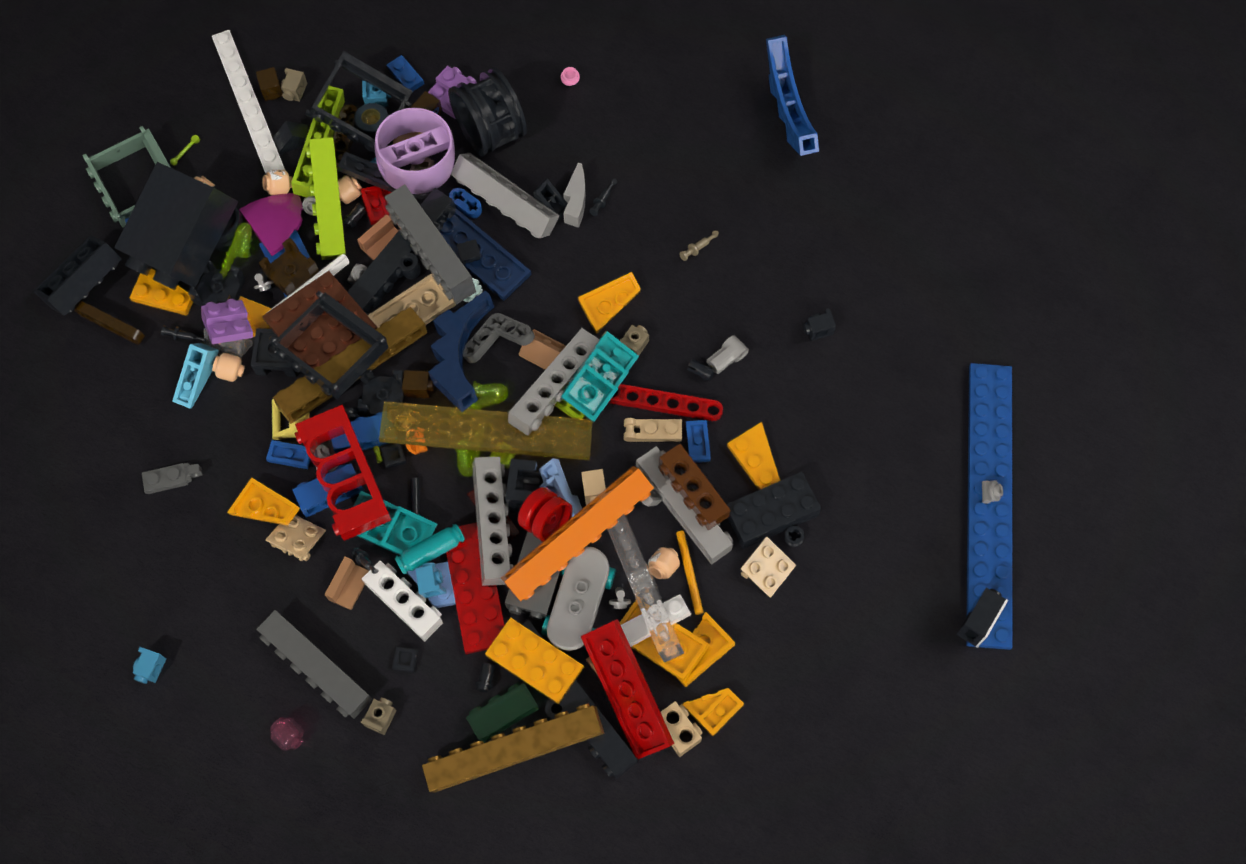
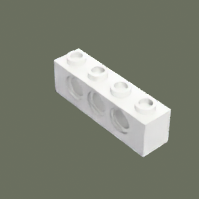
(422, 626)

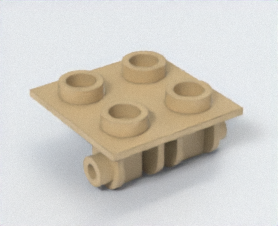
(296, 537)
(767, 567)

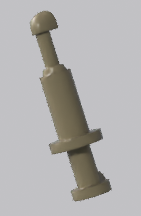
(694, 248)

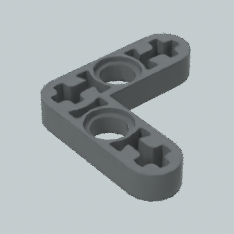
(492, 327)

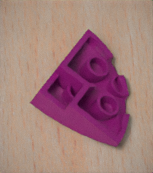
(274, 219)

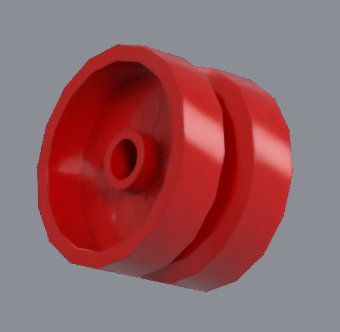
(544, 513)

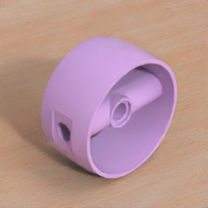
(434, 139)

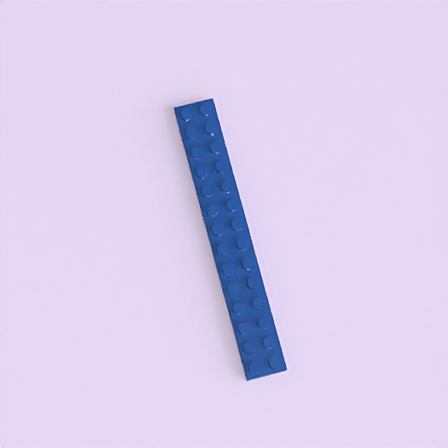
(991, 523)

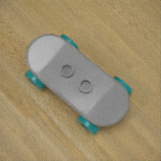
(578, 599)

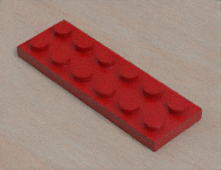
(476, 604)
(627, 689)

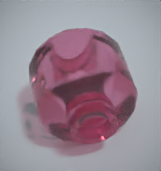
(286, 733)

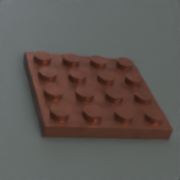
(325, 335)

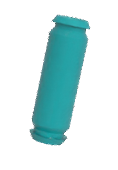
(430, 548)

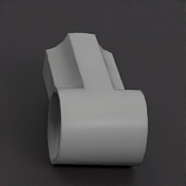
(731, 351)

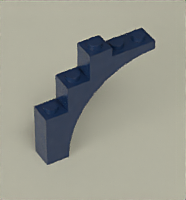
(455, 331)

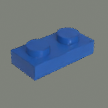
(405, 73)
(698, 441)
(288, 454)

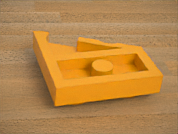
(714, 709)

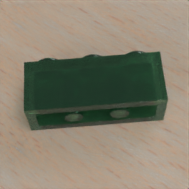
(502, 712)

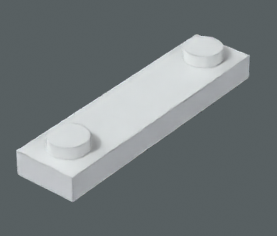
(637, 630)

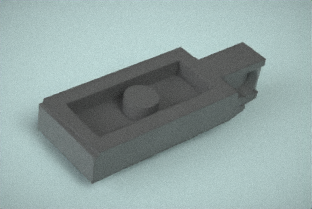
(170, 477)

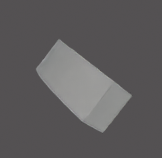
(575, 197)

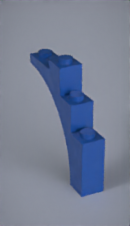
(791, 111)

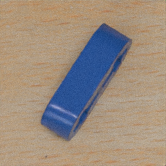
(467, 199)

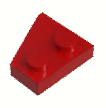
(375, 203)

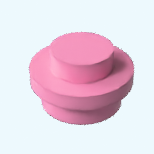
(570, 76)

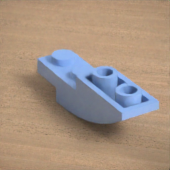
(555, 481)

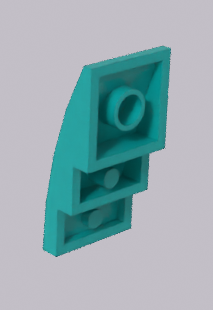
(599, 376)
(401, 532)

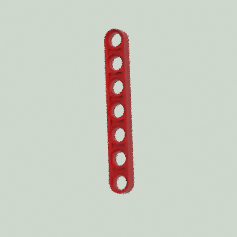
(664, 397)

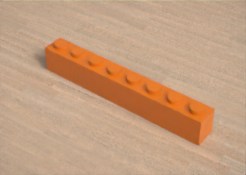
(577, 533)

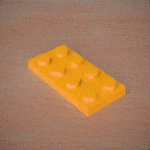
(534, 660)
(680, 666)

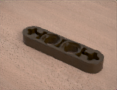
(342, 138)
(109, 322)

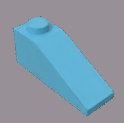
(194, 373)

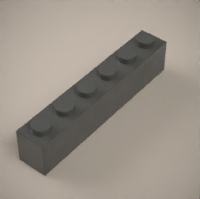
(314, 664)

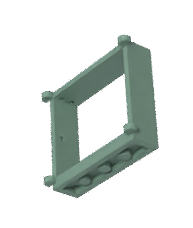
(115, 153)

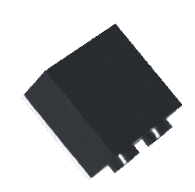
(982, 617)

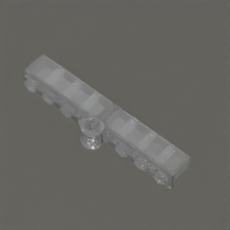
(645, 590)

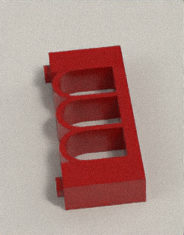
(360, 517)

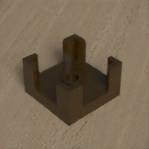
(290, 268)

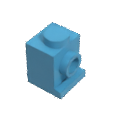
(374, 95)
(429, 580)
(148, 666)

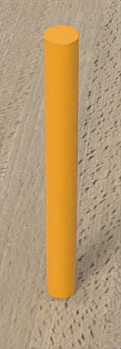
(689, 572)

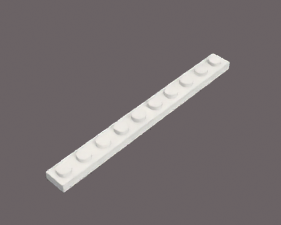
(247, 101)

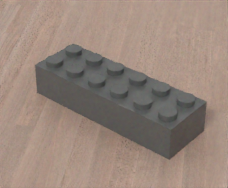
(429, 244)

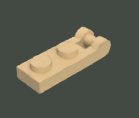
(653, 430)

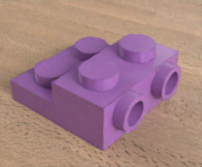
(446, 79)
(226, 321)

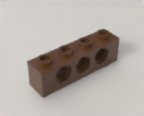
(679, 459)

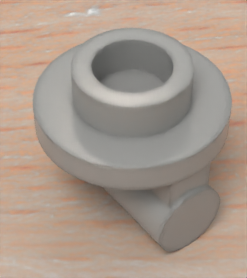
(307, 204)
(356, 272)
(262, 281)
(991, 491)
(620, 603)

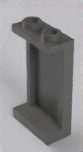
(539, 603)

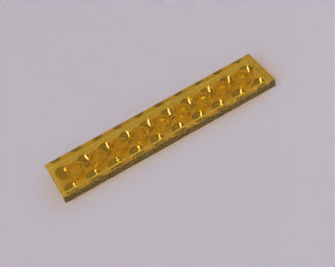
(483, 431)

